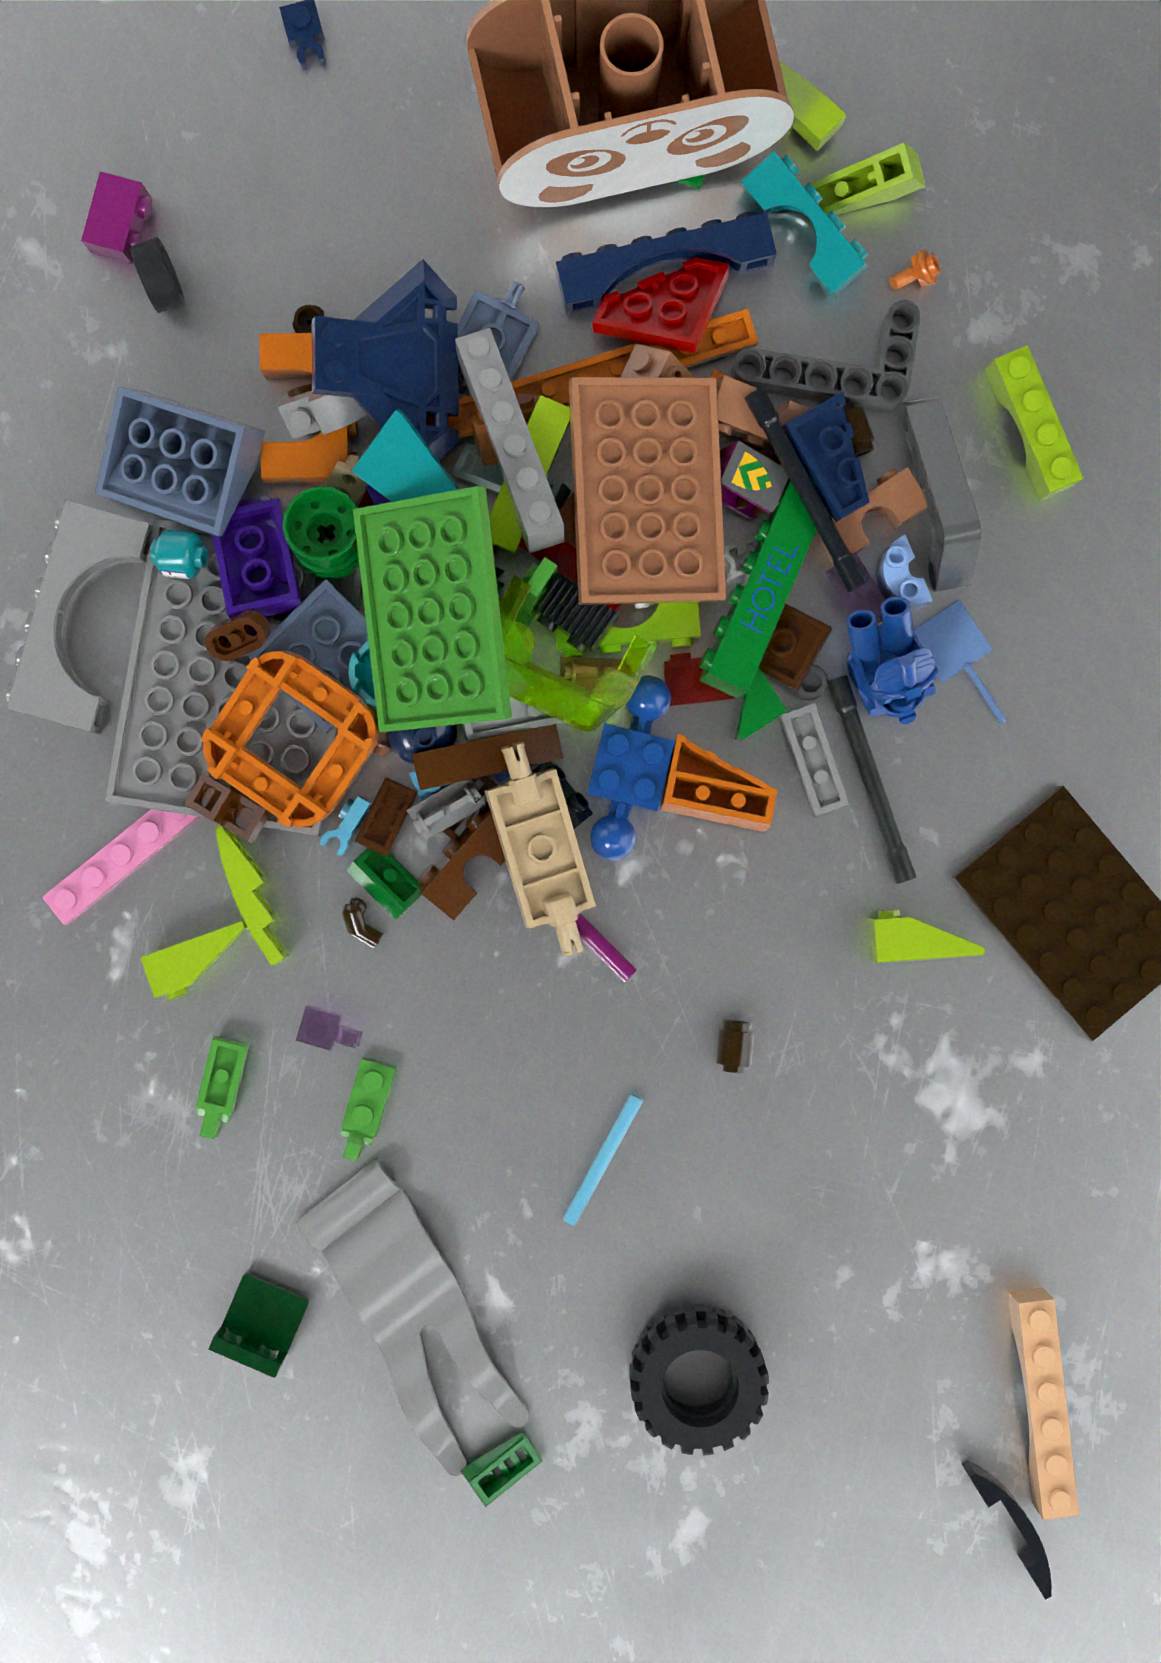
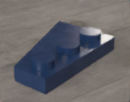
(828, 456)

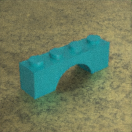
(778, 189)

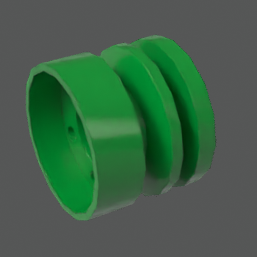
(317, 515)

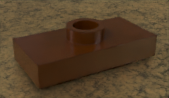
(386, 817)

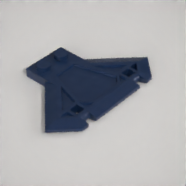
(396, 357)

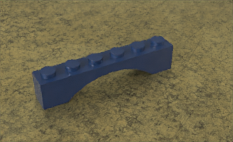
(741, 243)

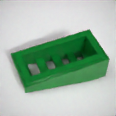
(499, 1484)

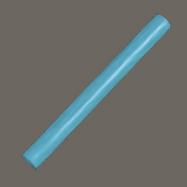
(602, 1159)

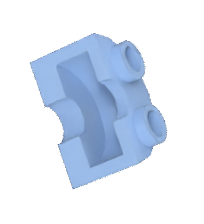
(894, 576)

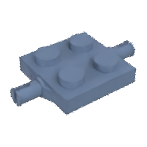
(509, 326)

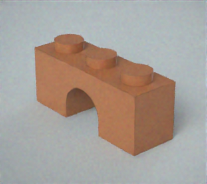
(738, 420)
(896, 498)

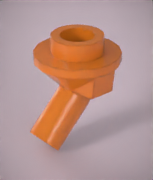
(924, 269)

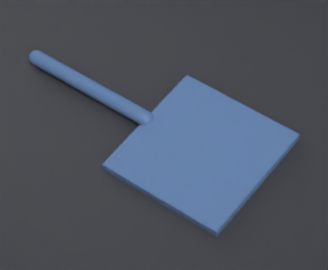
(955, 646)

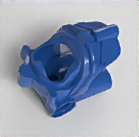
(889, 661)

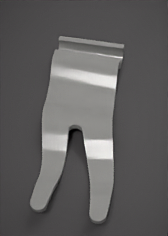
(396, 1290)

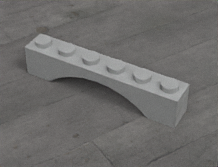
(511, 440)

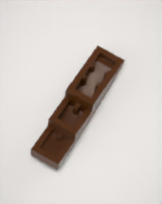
(484, 756)

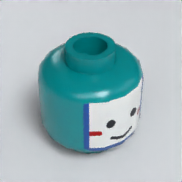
(179, 554)

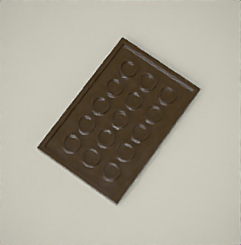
(1070, 911)

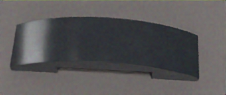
(1034, 1557)

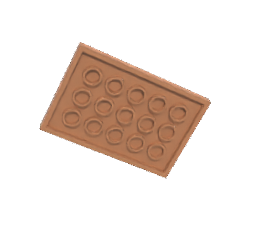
(647, 490)

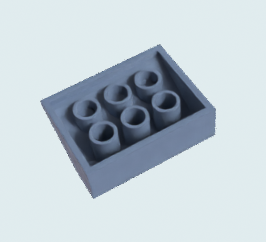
(177, 460)

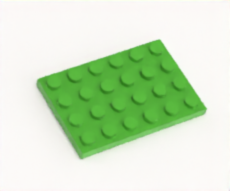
(432, 611)

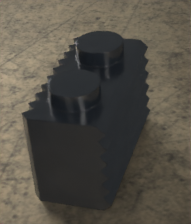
(582, 623)

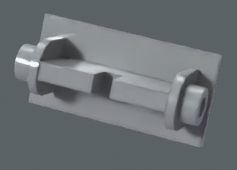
(445, 808)

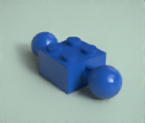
(630, 769)

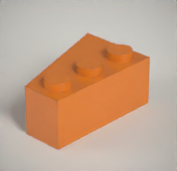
(714, 790)

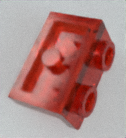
(683, 681)

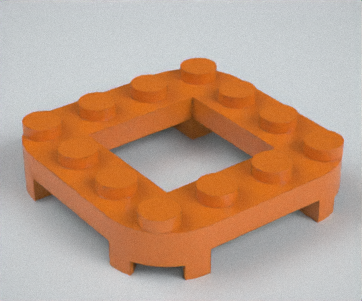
(257, 779)

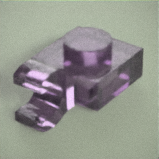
(322, 1029)

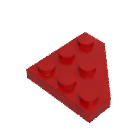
(666, 308)

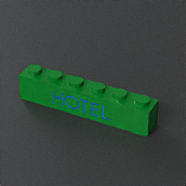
(759, 597)

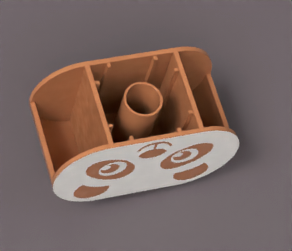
(623, 93)

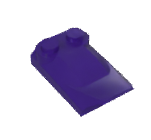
(256, 560)

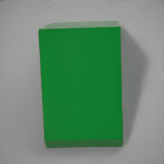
(758, 707)

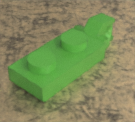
(220, 1083)
(366, 1105)

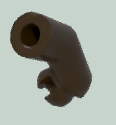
(356, 924)

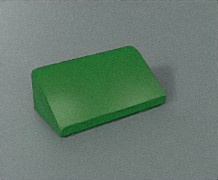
(385, 881)

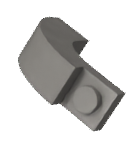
(317, 412)

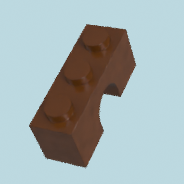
(444, 882)

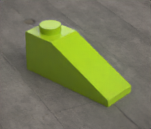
(871, 181)
(906, 939)
(187, 962)

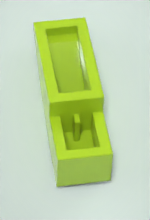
(814, 113)

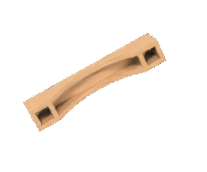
(1049, 1432)

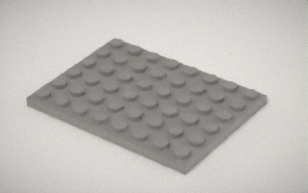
(180, 689)

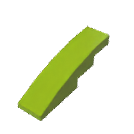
(547, 431)
(245, 881)

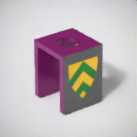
(750, 477)

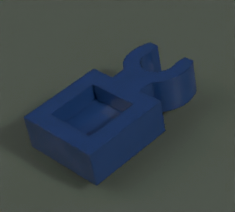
(303, 30)

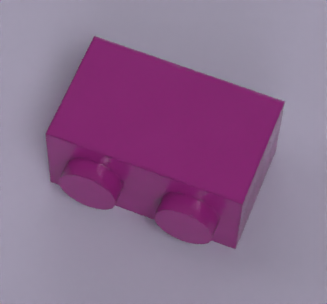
(116, 217)

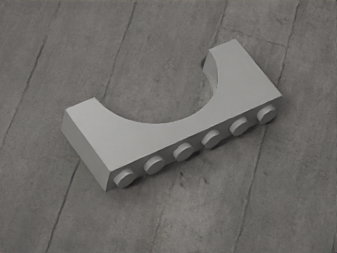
(83, 546)

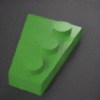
(540, 579)

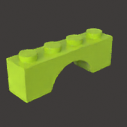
(1023, 393)
(669, 623)

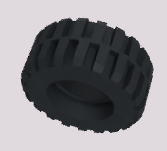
(703, 1425)

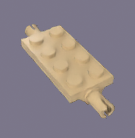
(541, 848)

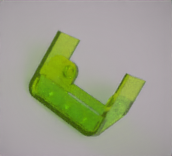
(554, 693)

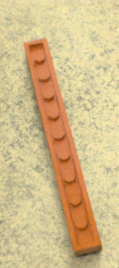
(722, 337)

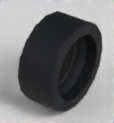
(157, 275)

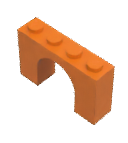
(301, 461)

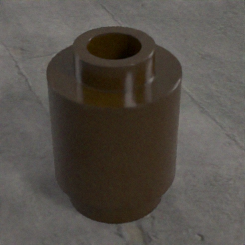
(861, 429)
(735, 1046)

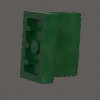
(260, 1325)

